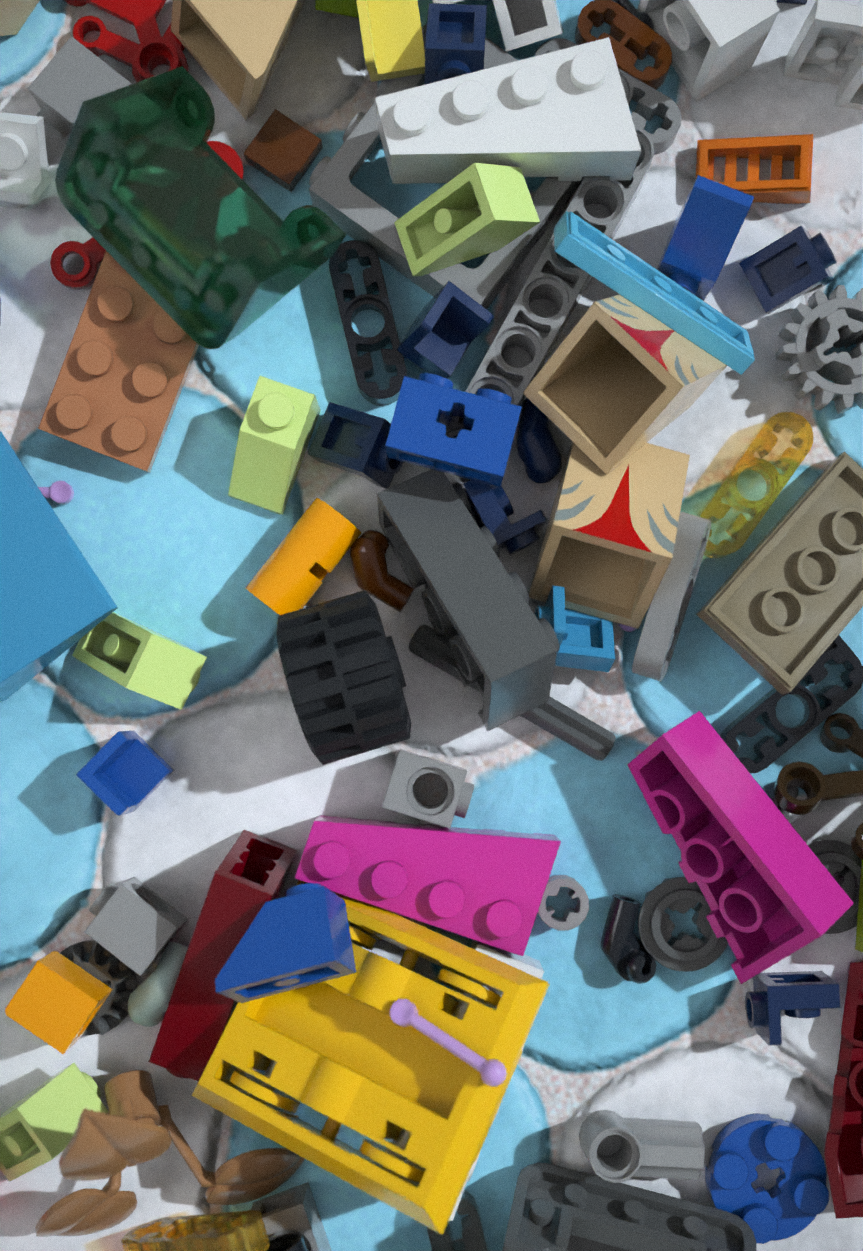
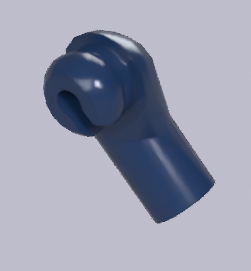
(537, 445)

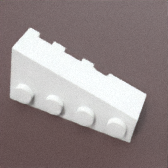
(543, 113)

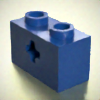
(420, 424)

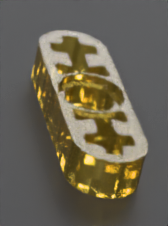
(788, 461)
(201, 1233)

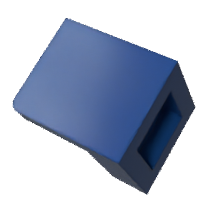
(125, 772)

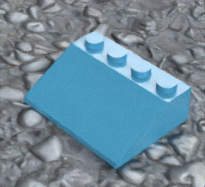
(45, 581)

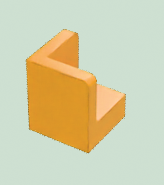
(57, 1001)

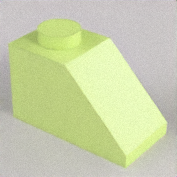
(467, 218)
(272, 444)
(141, 659)
(45, 1121)

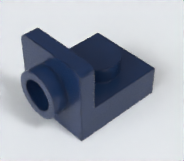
(454, 40)
(789, 268)
(355, 444)
(492, 507)
(796, 993)

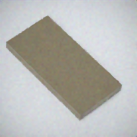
(798, 581)

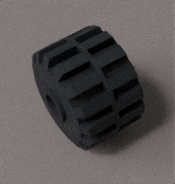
(343, 677)

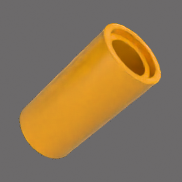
(304, 558)

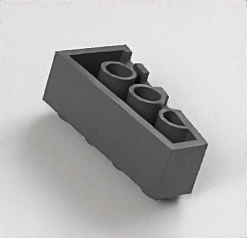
(470, 595)

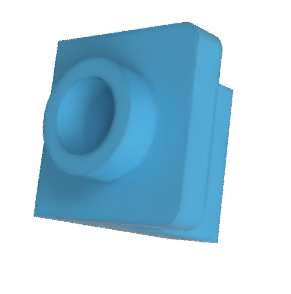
(583, 639)

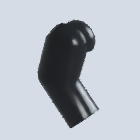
(621, 943)

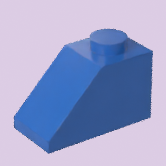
(704, 235)
(290, 946)

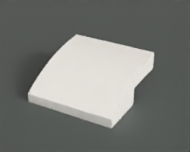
(831, 50)

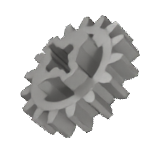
(836, 324)

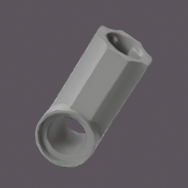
(647, 1147)

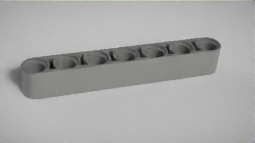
(555, 283)

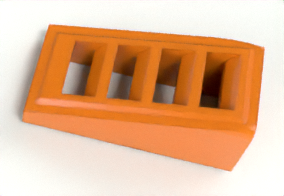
(774, 148)

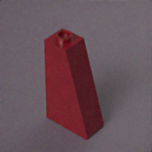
(197, 1014)

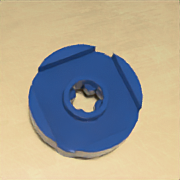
(798, 1190)

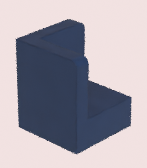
(444, 331)

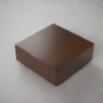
(283, 150)

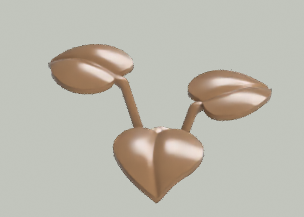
(130, 1136)

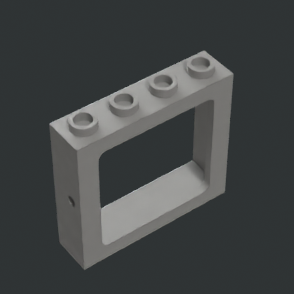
(374, 225)

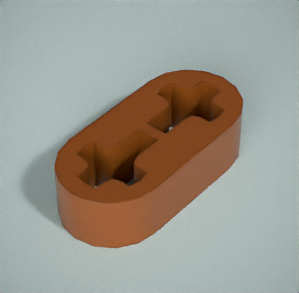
(629, 40)

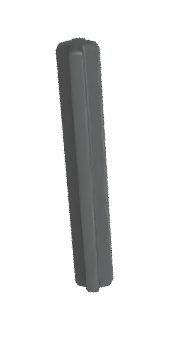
(550, 716)

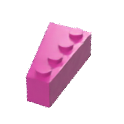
(738, 847)
(452, 878)

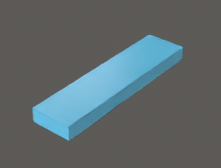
(652, 291)

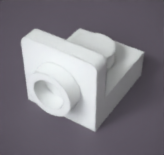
(22, 160)

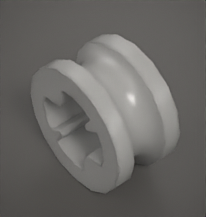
(572, 917)

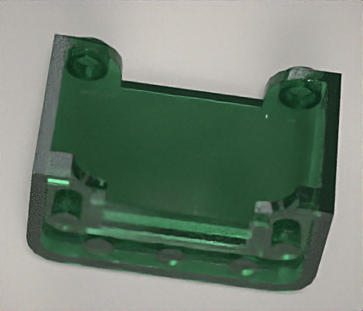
(180, 214)

